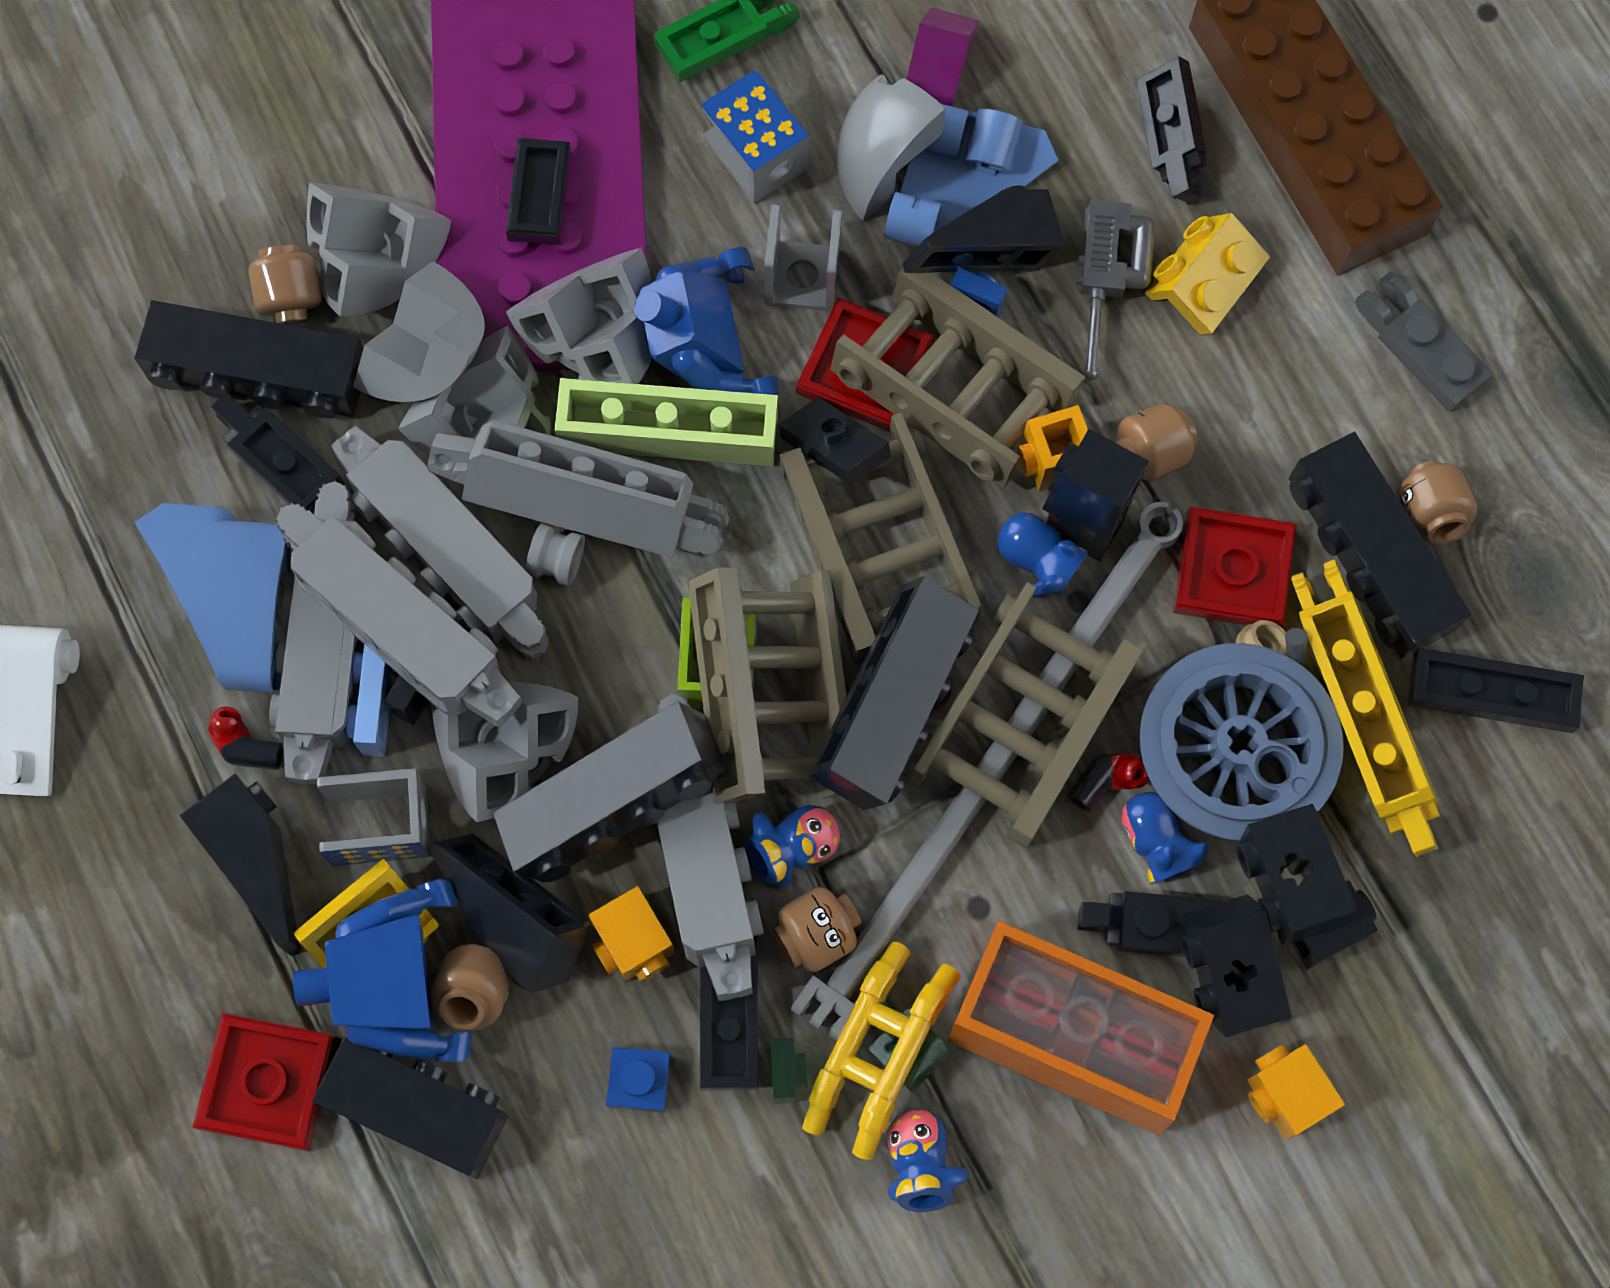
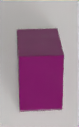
(942, 53)

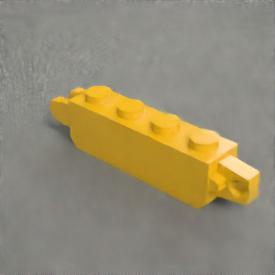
(1369, 710)

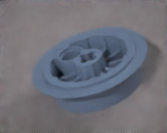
(1267, 675)

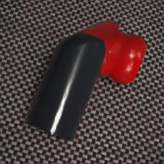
(238, 745)
(1108, 773)

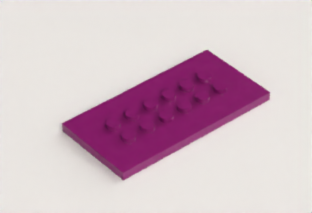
(544, 76)

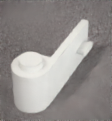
(30, 669)

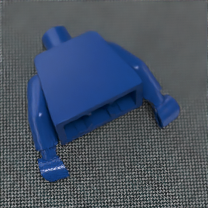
(694, 326)
(381, 978)

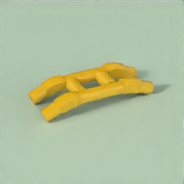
(884, 1082)

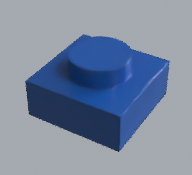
(981, 289)
(638, 1079)

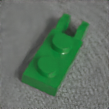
(719, 33)

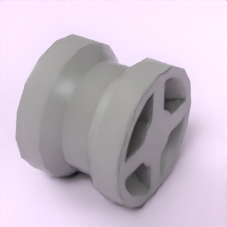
(555, 554)

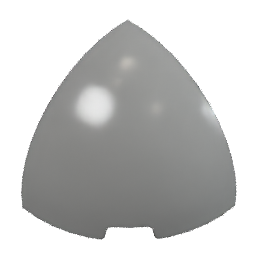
(881, 136)
(369, 245)
(591, 320)
(427, 344)
(490, 389)
(500, 764)

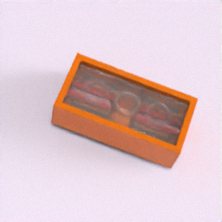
(1081, 1028)

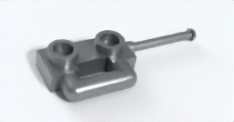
(1101, 272)

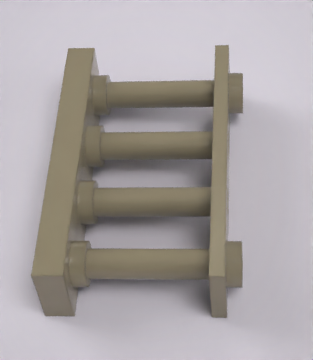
(983, 336)
(826, 529)
(727, 683)
(1078, 715)

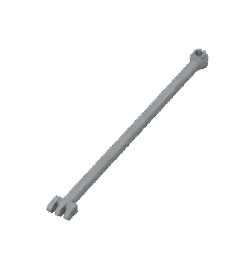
(965, 806)

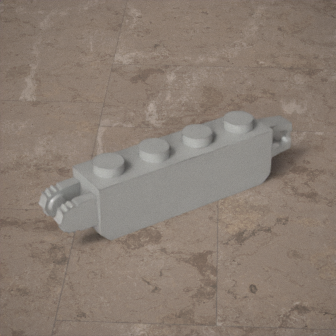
(580, 489)
(444, 539)
(395, 617)
(315, 668)
(708, 890)

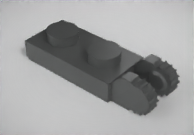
(1424, 342)

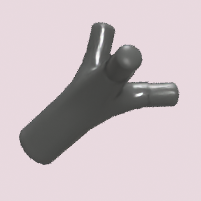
(1298, 650)

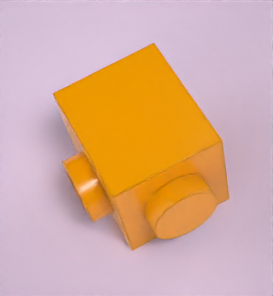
(1045, 442)
(631, 937)
(1292, 1090)

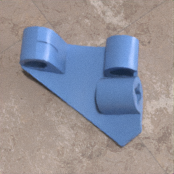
(964, 168)
(226, 584)

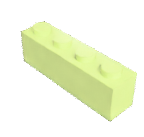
(668, 421)

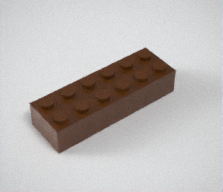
(1318, 126)

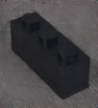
(1093, 492)
(413, 1106)

